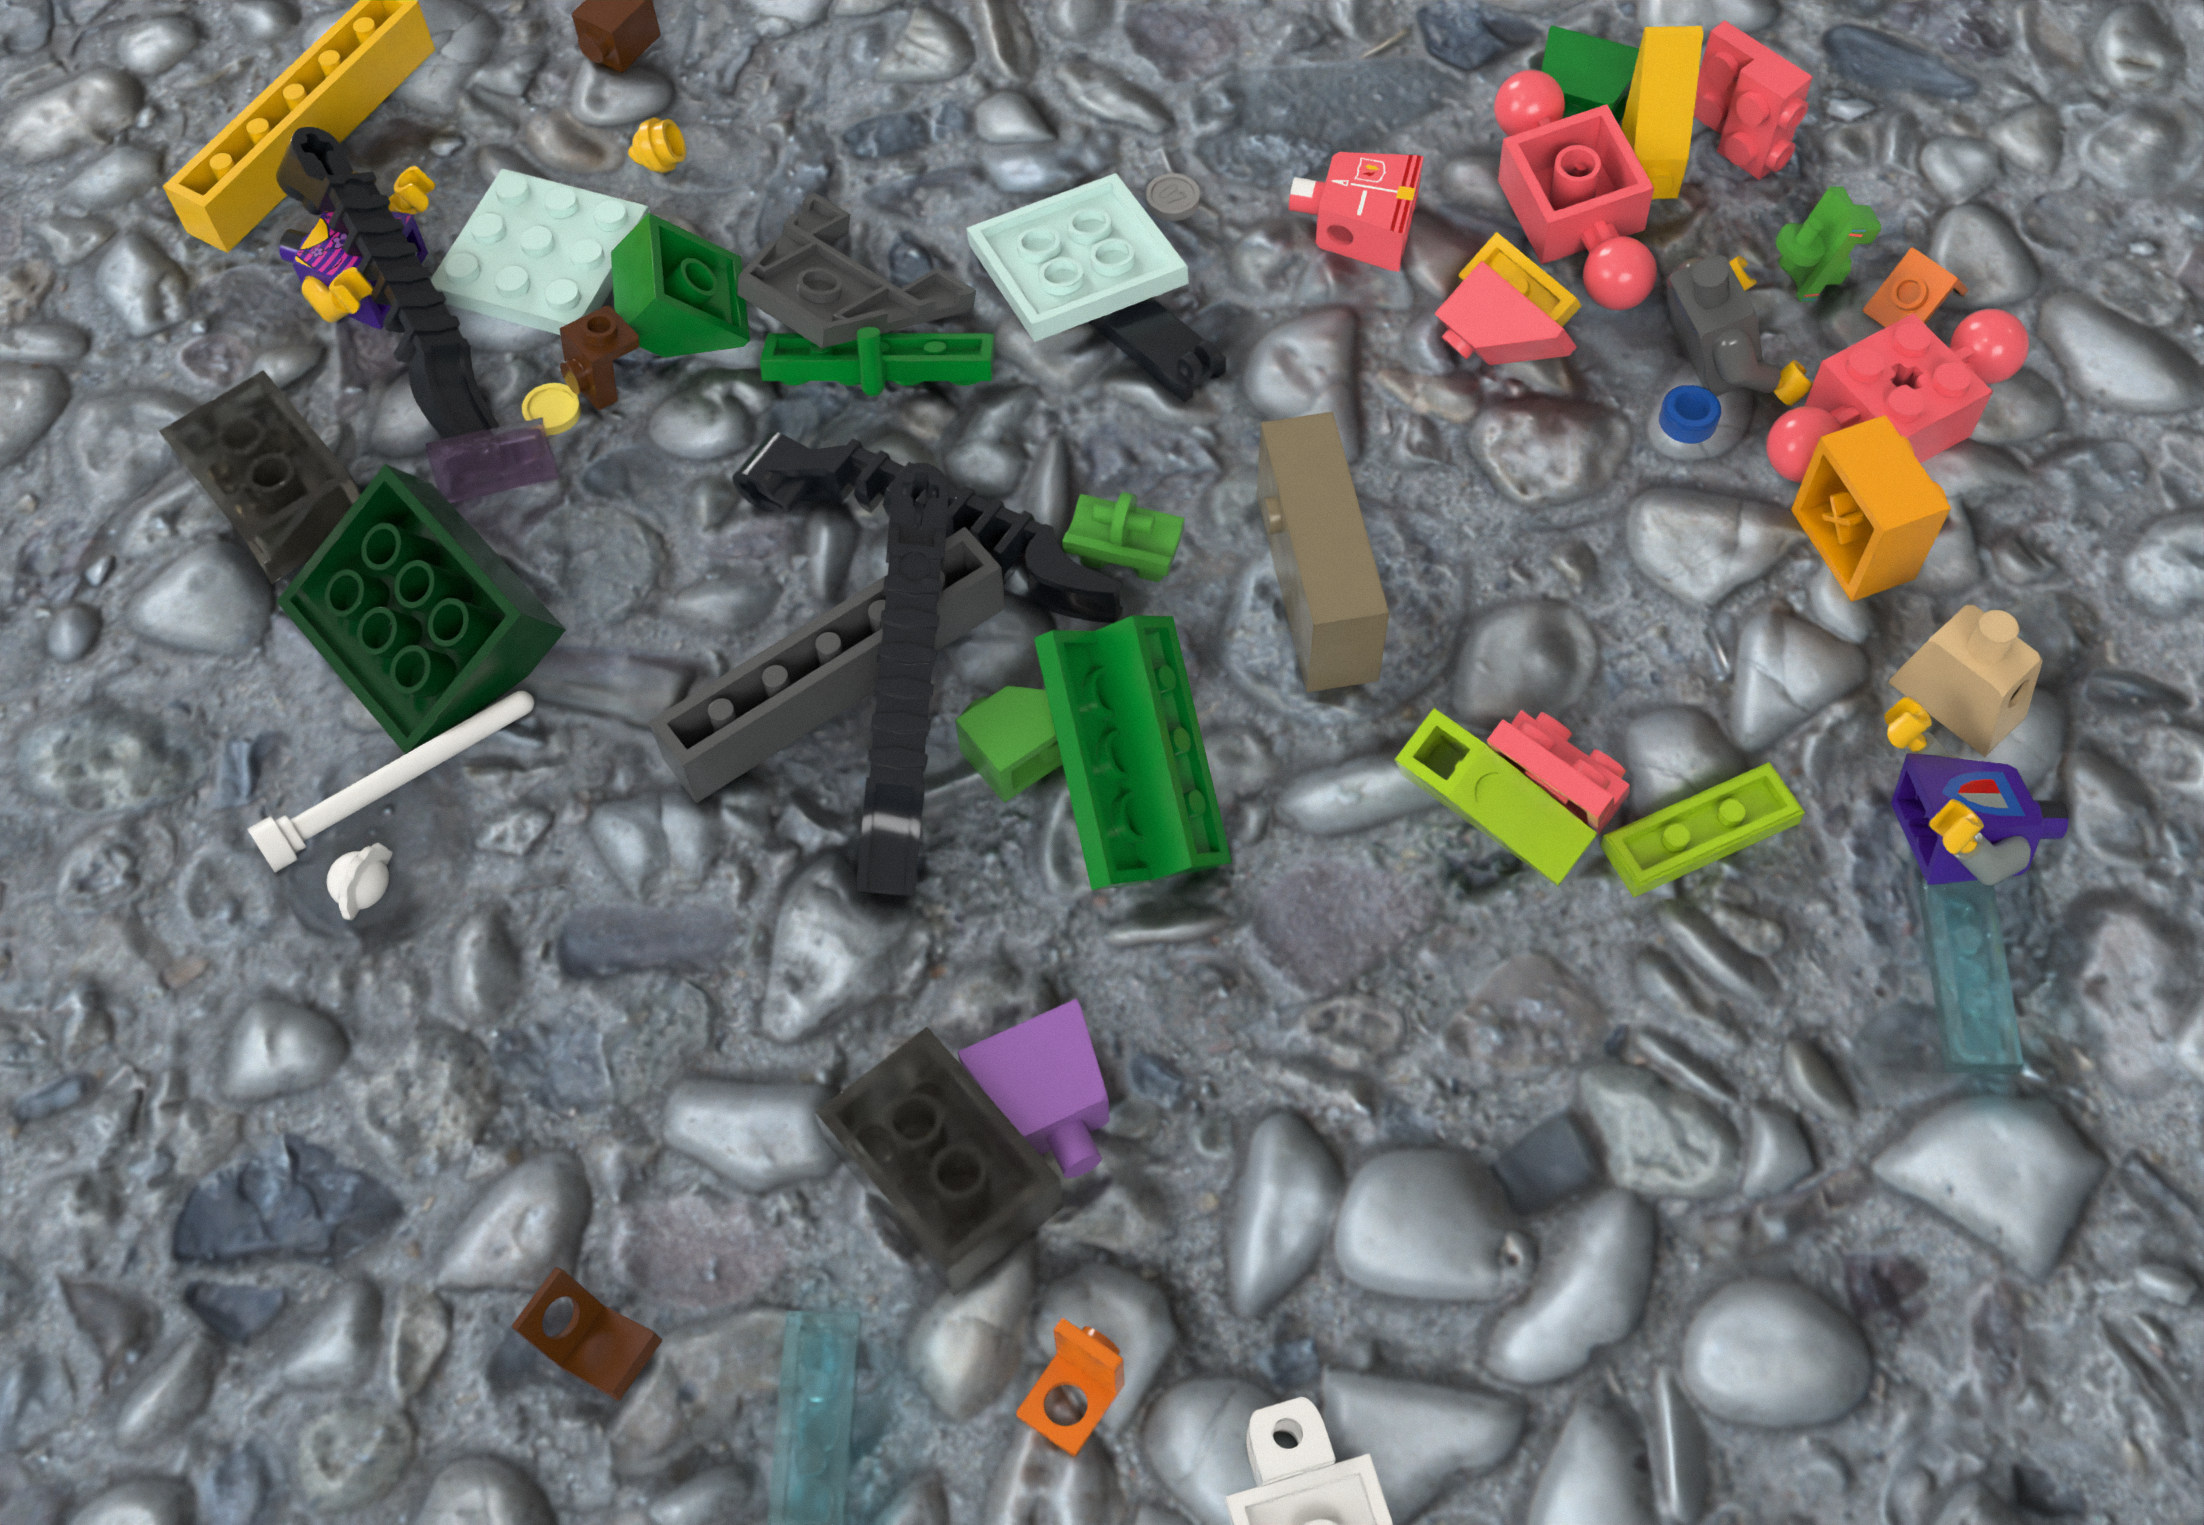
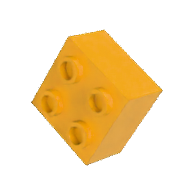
(1869, 507)

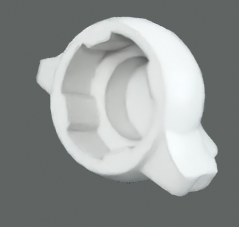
(359, 879)

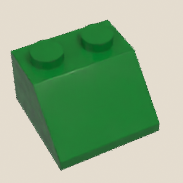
(678, 290)

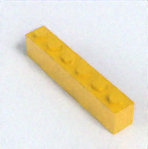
(328, 87)

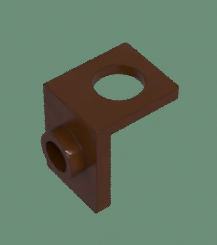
(596, 1344)

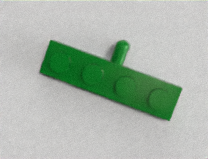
(880, 358)

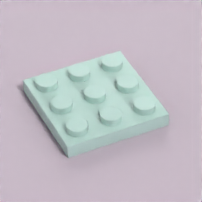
(536, 252)
(1077, 256)

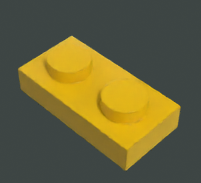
(1526, 278)

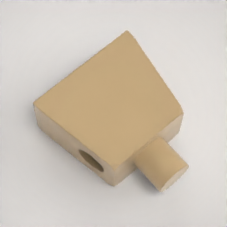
(1974, 676)

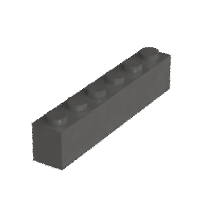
(811, 675)

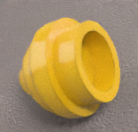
(658, 145)

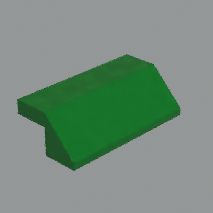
(1132, 752)

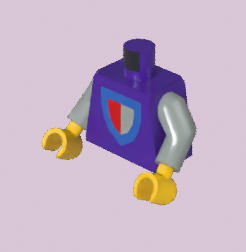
(1963, 813)

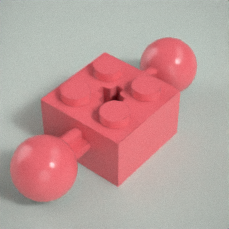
(1576, 187)
(1910, 377)

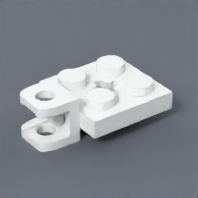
(1303, 1481)

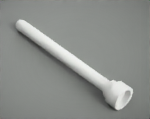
(284, 837)

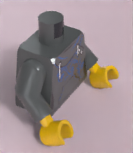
(1722, 330)

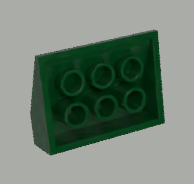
(417, 610)

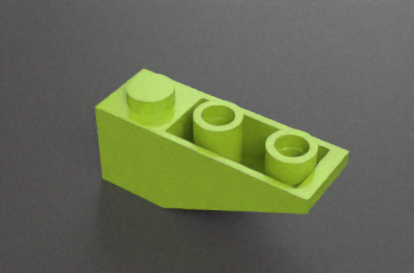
(1494, 797)

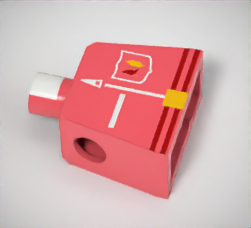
(1363, 205)

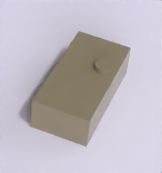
(1321, 552)

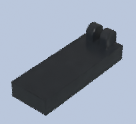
(1162, 346)

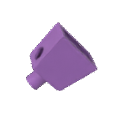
(1046, 1084)

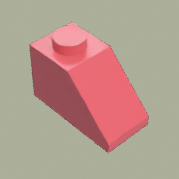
(1499, 322)

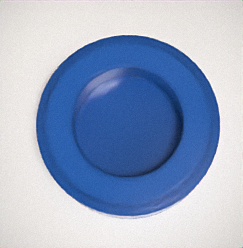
(1690, 414)

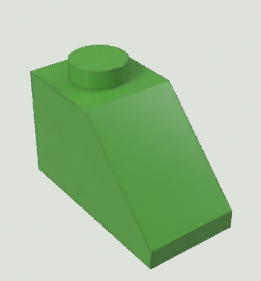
(1010, 739)

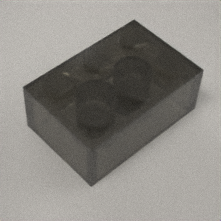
(263, 473)
(941, 1160)

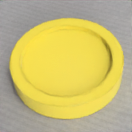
(556, 405)

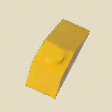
(1663, 104)

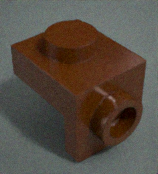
(589, 354)

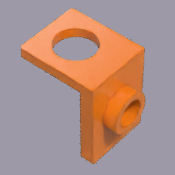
(1912, 287)
(1084, 1361)

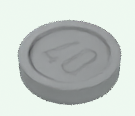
(1172, 197)

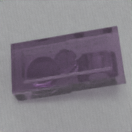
(492, 460)

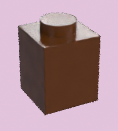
(615, 30)

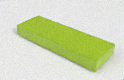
(1701, 829)

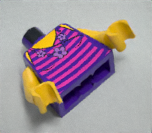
(331, 276)

